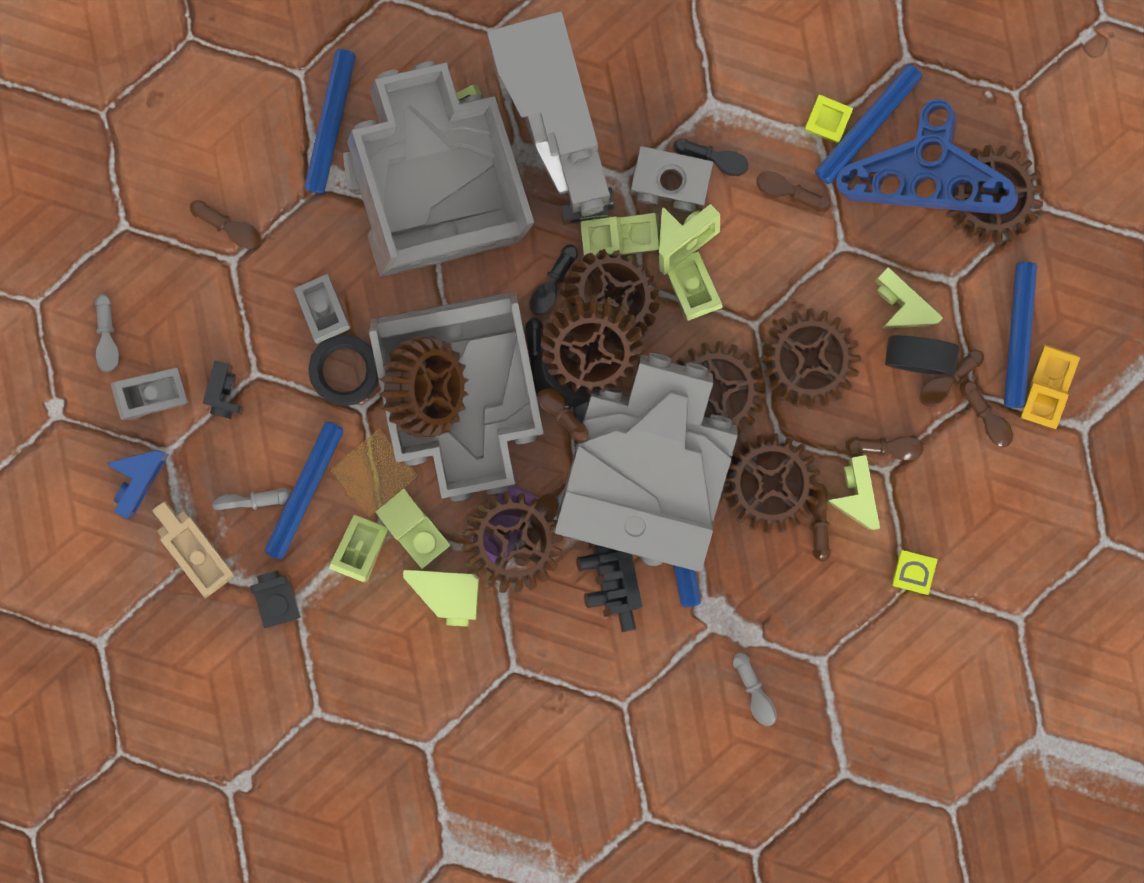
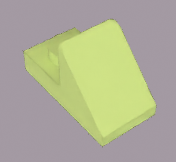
(681, 241)
(694, 287)
(913, 309)
(862, 505)
(412, 528)

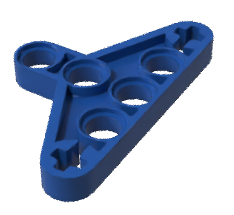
(911, 169)

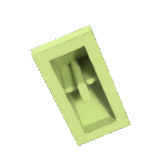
(359, 549)

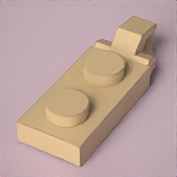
(192, 550)

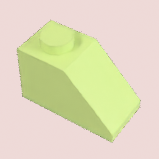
(447, 594)

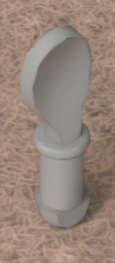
(106, 350)
(256, 500)
(761, 705)

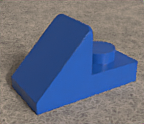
(143, 471)

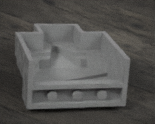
(541, 77)
(435, 172)
(499, 388)
(650, 466)

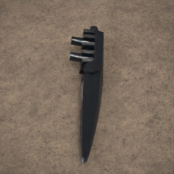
(614, 568)

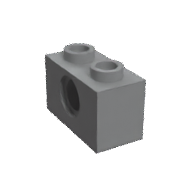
(655, 163)

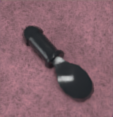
(728, 162)
(545, 294)
(534, 333)

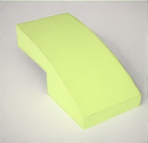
(626, 234)

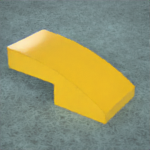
(1050, 386)

